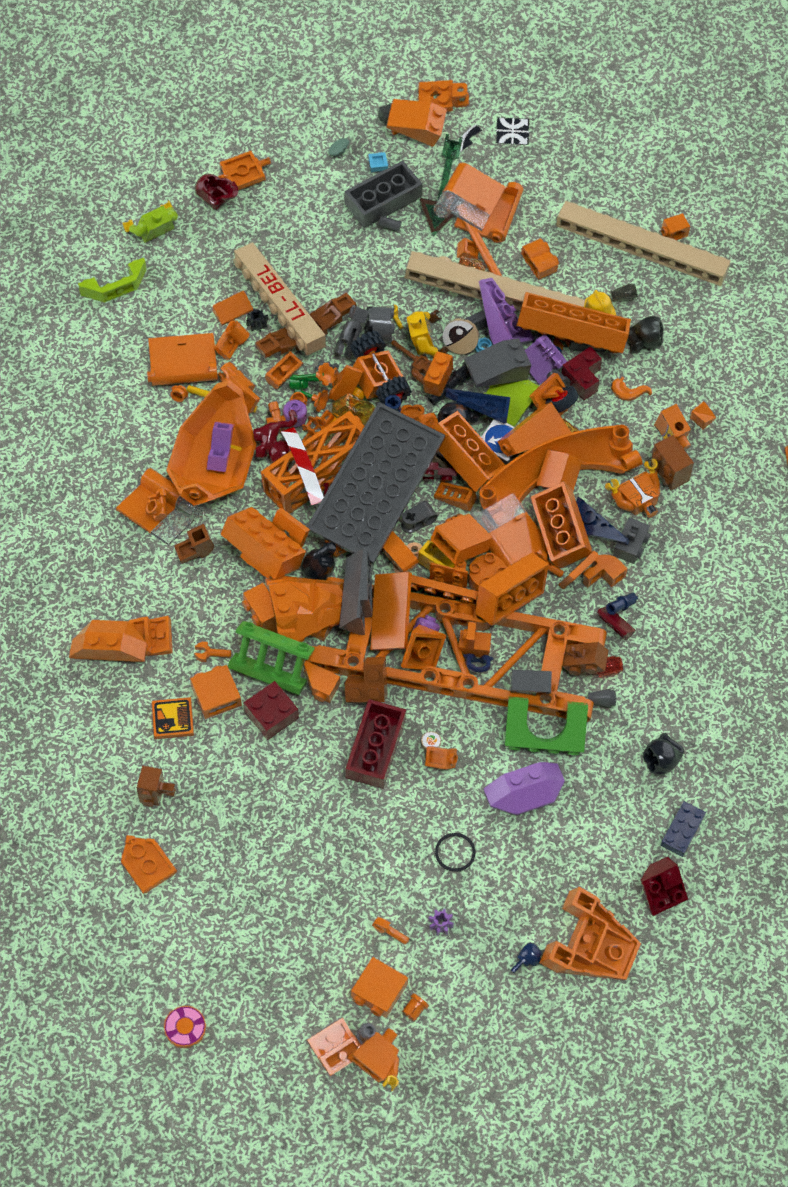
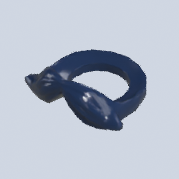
(485, 659)

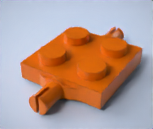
(244, 169)

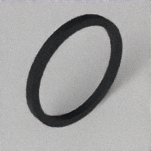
(455, 869)

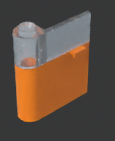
(512, 530)

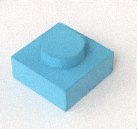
(378, 161)

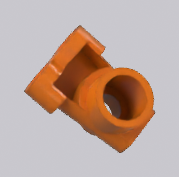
(275, 413)
(157, 505)

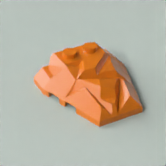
(304, 605)

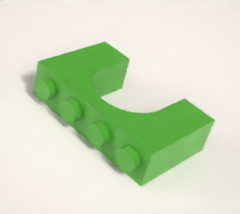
(570, 739)

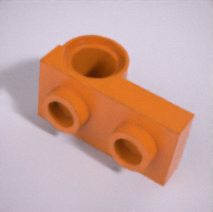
(233, 336)

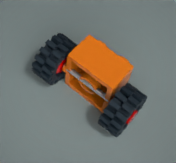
(380, 372)

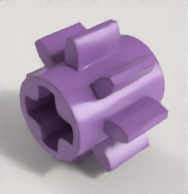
(441, 927)

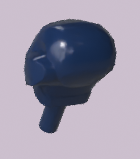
(528, 955)

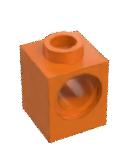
(675, 227)

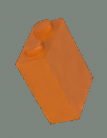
(461, 538)

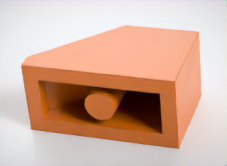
(321, 682)

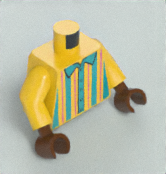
(421, 332)

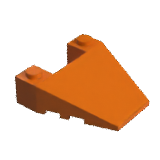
(598, 943)

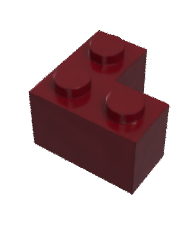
(581, 372)

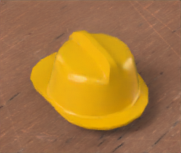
(600, 302)

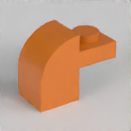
(608, 568)
(474, 642)

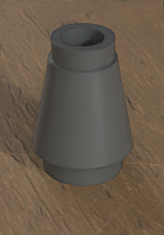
(603, 697)

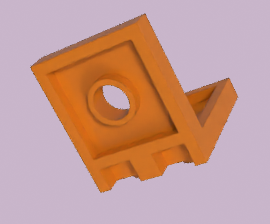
(284, 521)

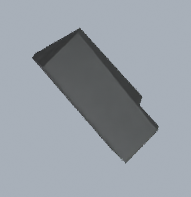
(357, 592)

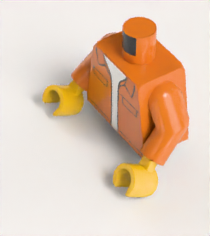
(639, 492)

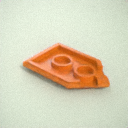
(146, 863)

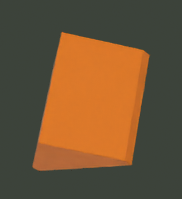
(558, 468)
(423, 648)

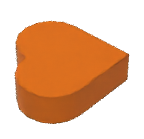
(412, 411)

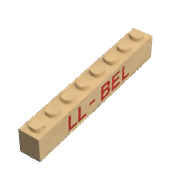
(279, 299)

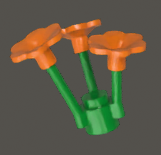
(325, 375)

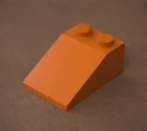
(417, 120)

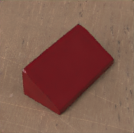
(617, 623)

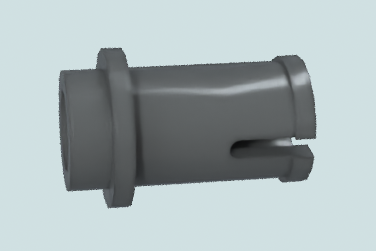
(389, 223)

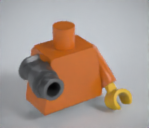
(377, 1055)

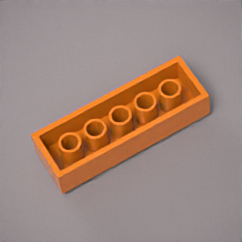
(574, 323)

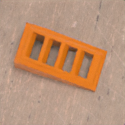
(466, 500)

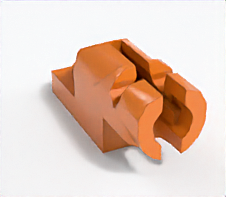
(239, 379)

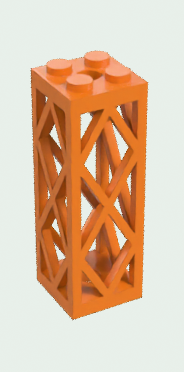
(284, 495)

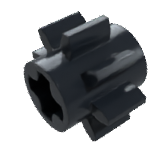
(256, 320)

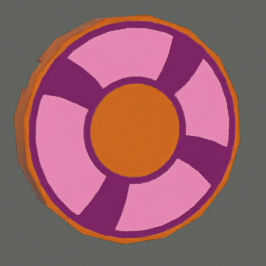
(185, 1026)

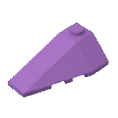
(500, 315)

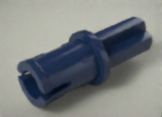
(621, 603)

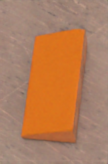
(232, 308)

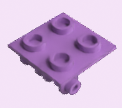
(543, 358)

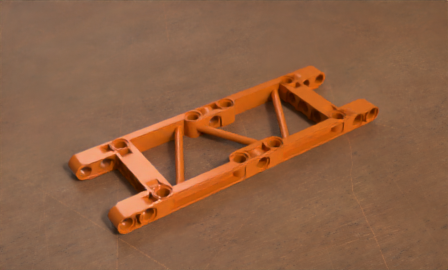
(453, 682)

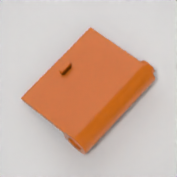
(501, 216)
(182, 359)

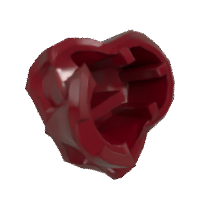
(215, 189)

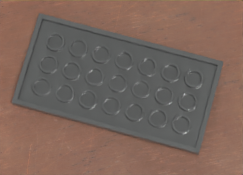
(376, 482)

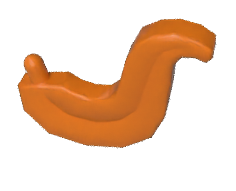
(624, 393)

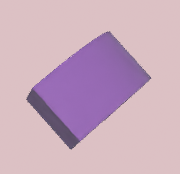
(220, 446)

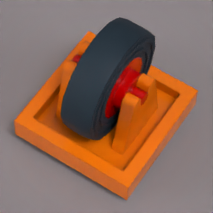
(555, 391)

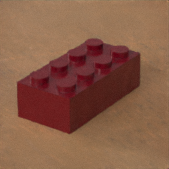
(375, 744)

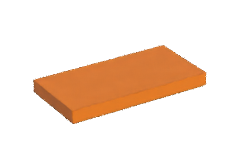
(391, 611)

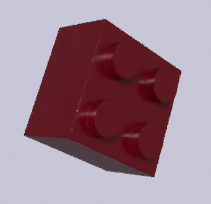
(271, 710)

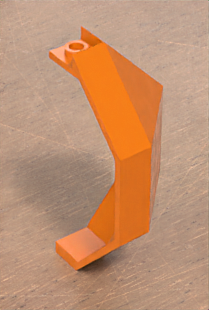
(193, 443)

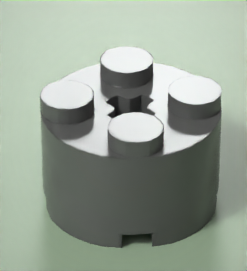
(380, 320)

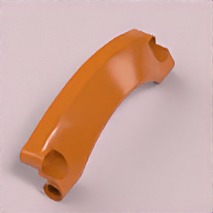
(598, 448)

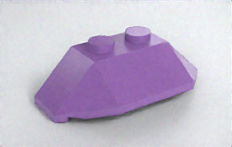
(525, 788)

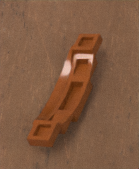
(325, 317)

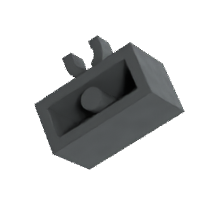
(638, 534)

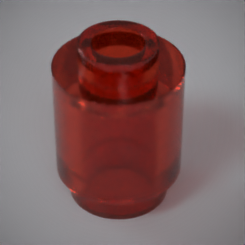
(613, 667)

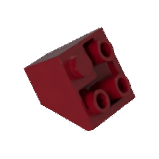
(663, 886)

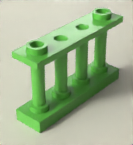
(265, 672)

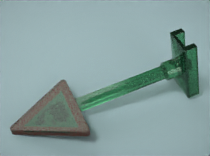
(451, 152)

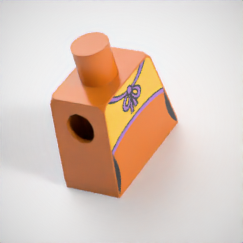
(671, 423)

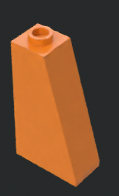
(535, 429)

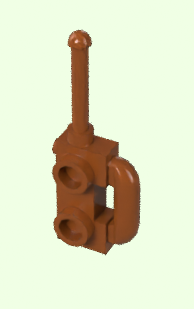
(420, 363)

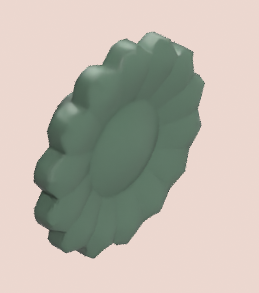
(338, 147)

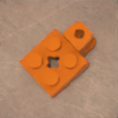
(448, 93)

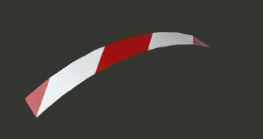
(304, 465)

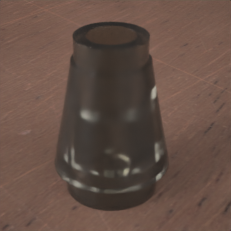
(624, 293)

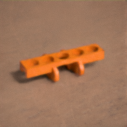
(318, 421)

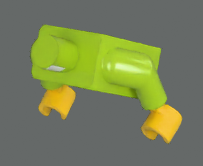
(153, 223)

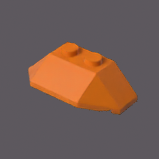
(109, 641)

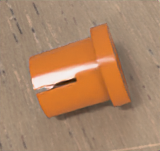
(415, 1007)

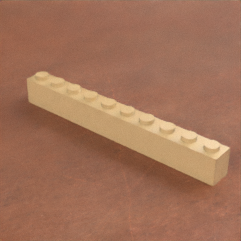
(643, 243)
(466, 280)

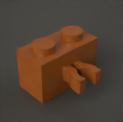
(585, 658)
(152, 786)

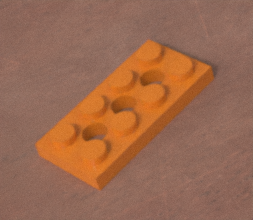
(449, 591)

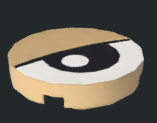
(460, 336)

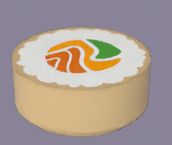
(430, 739)

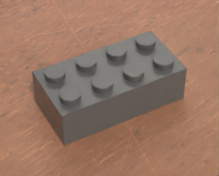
(383, 193)

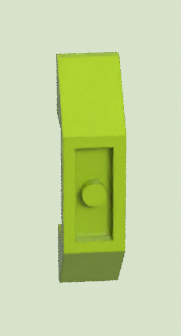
(91, 289)

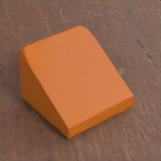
(467, 248)

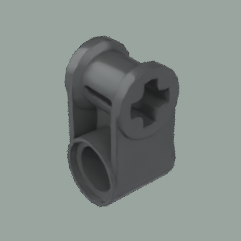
(418, 517)

